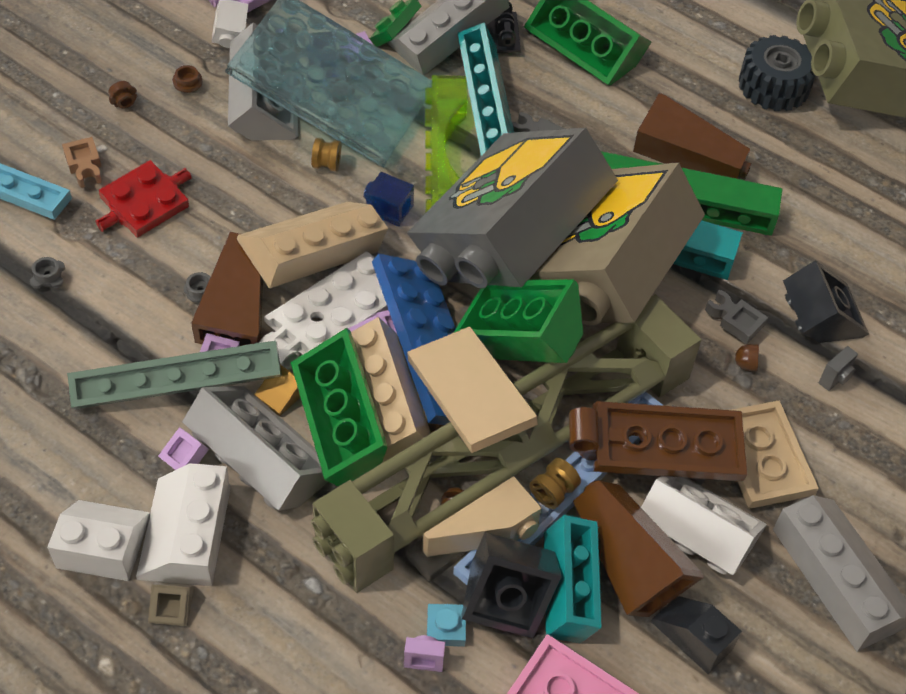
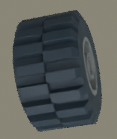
(777, 73)

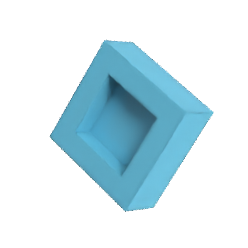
(446, 624)

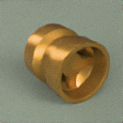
(555, 483)

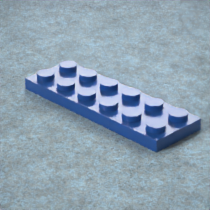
(417, 315)

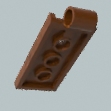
(673, 440)

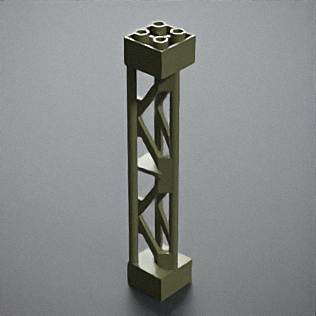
(653, 350)

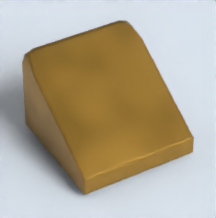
(279, 392)

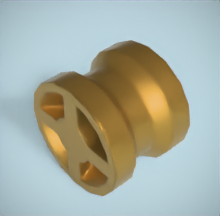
(326, 154)

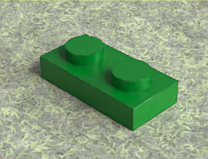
(391, 25)

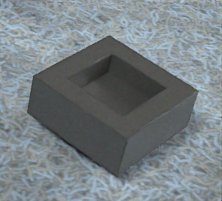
(839, 369)

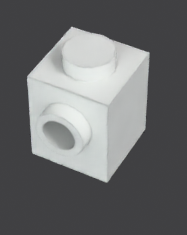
(229, 21)

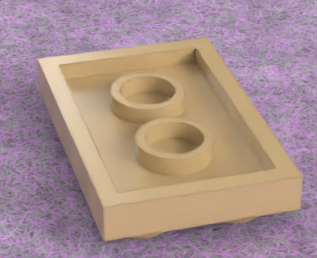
(773, 458)

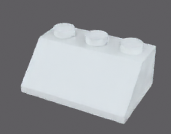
(703, 522)
(185, 526)

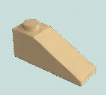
(502, 511)

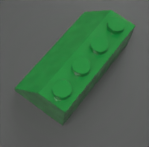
(588, 37)
(527, 321)
(339, 409)

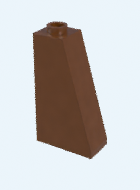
(680, 136)
(231, 299)
(635, 551)

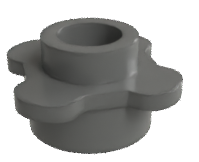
(47, 273)

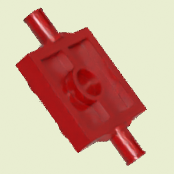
(143, 198)

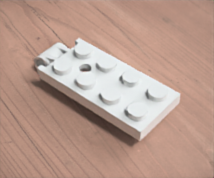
(339, 300)

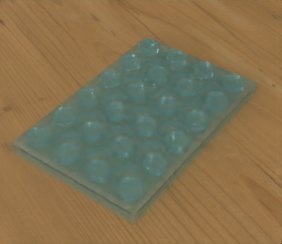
(331, 78)

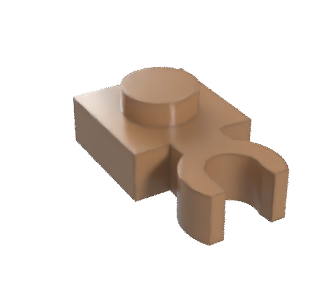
(83, 160)

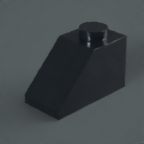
(698, 631)

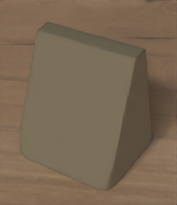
(170, 603)

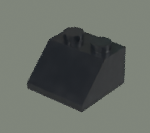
(823, 305)
(510, 585)

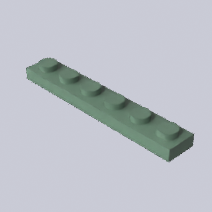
(174, 374)

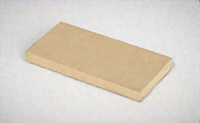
(472, 389)

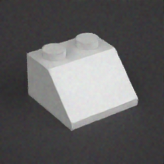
(98, 539)

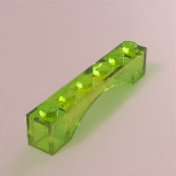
(448, 109)

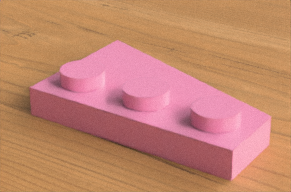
(562, 671)

